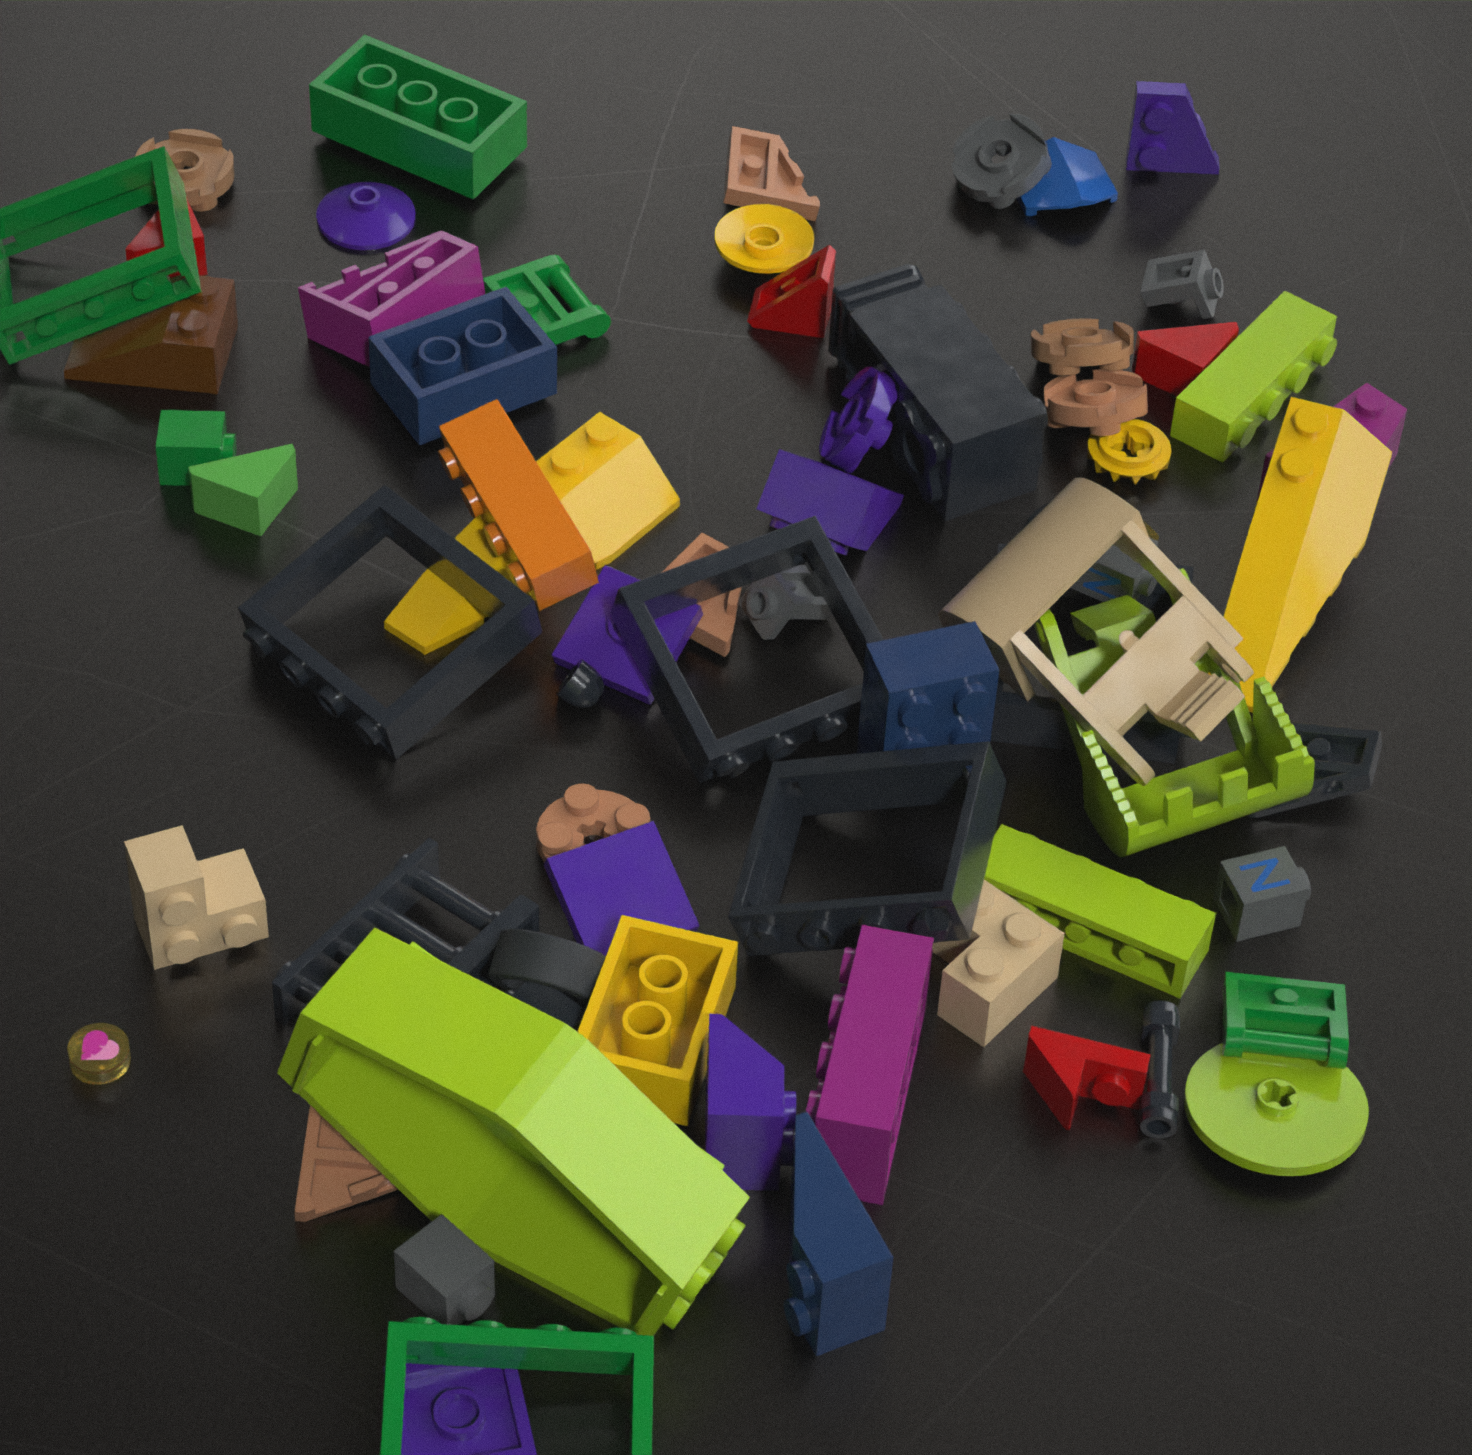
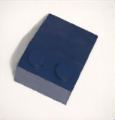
(836, 1254)

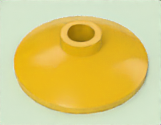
(764, 238)

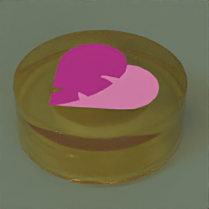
(99, 1053)

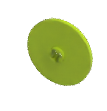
(1275, 1111)

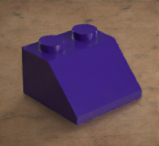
(844, 505)
(746, 1108)

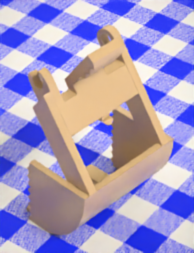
(1155, 670)

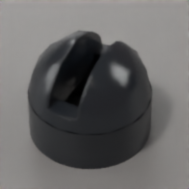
(581, 686)

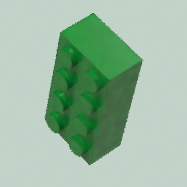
(418, 116)

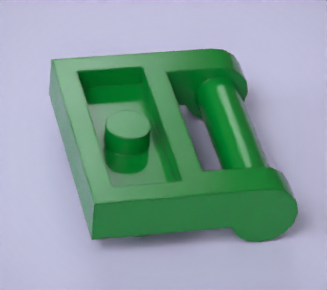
(529, 287)
(1288, 1006)

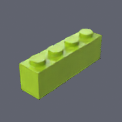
(1254, 376)
(1103, 911)

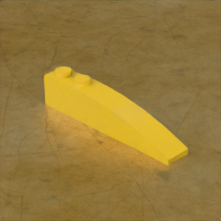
(607, 489)
(1303, 532)

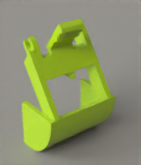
(1262, 772)

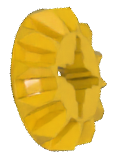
(1143, 440)

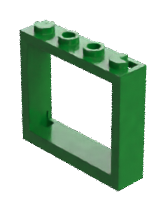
(112, 293)
(495, 1346)

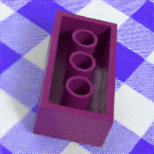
(871, 1054)

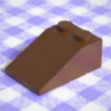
(166, 348)

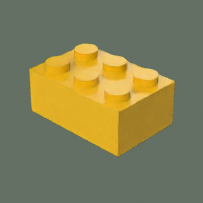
(656, 1008)

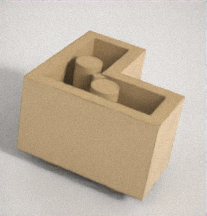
(190, 904)
(1000, 967)

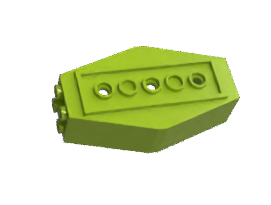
(514, 1134)

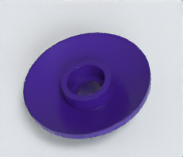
(365, 216)

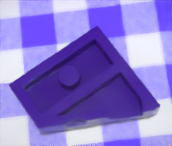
(1168, 132)

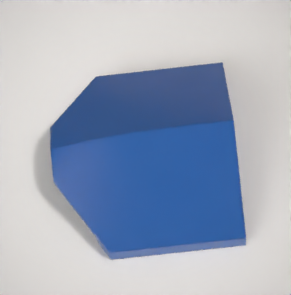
(1073, 181)

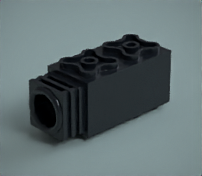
(961, 412)

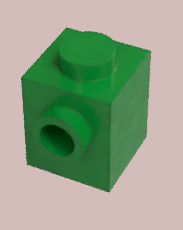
(190, 440)

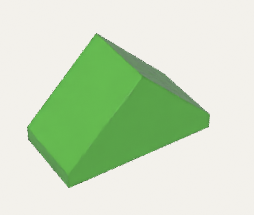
(245, 488)

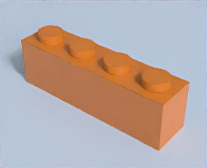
(517, 504)

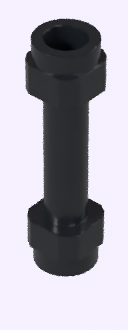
(1159, 1105)

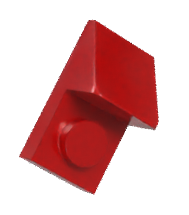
(1073, 1066)

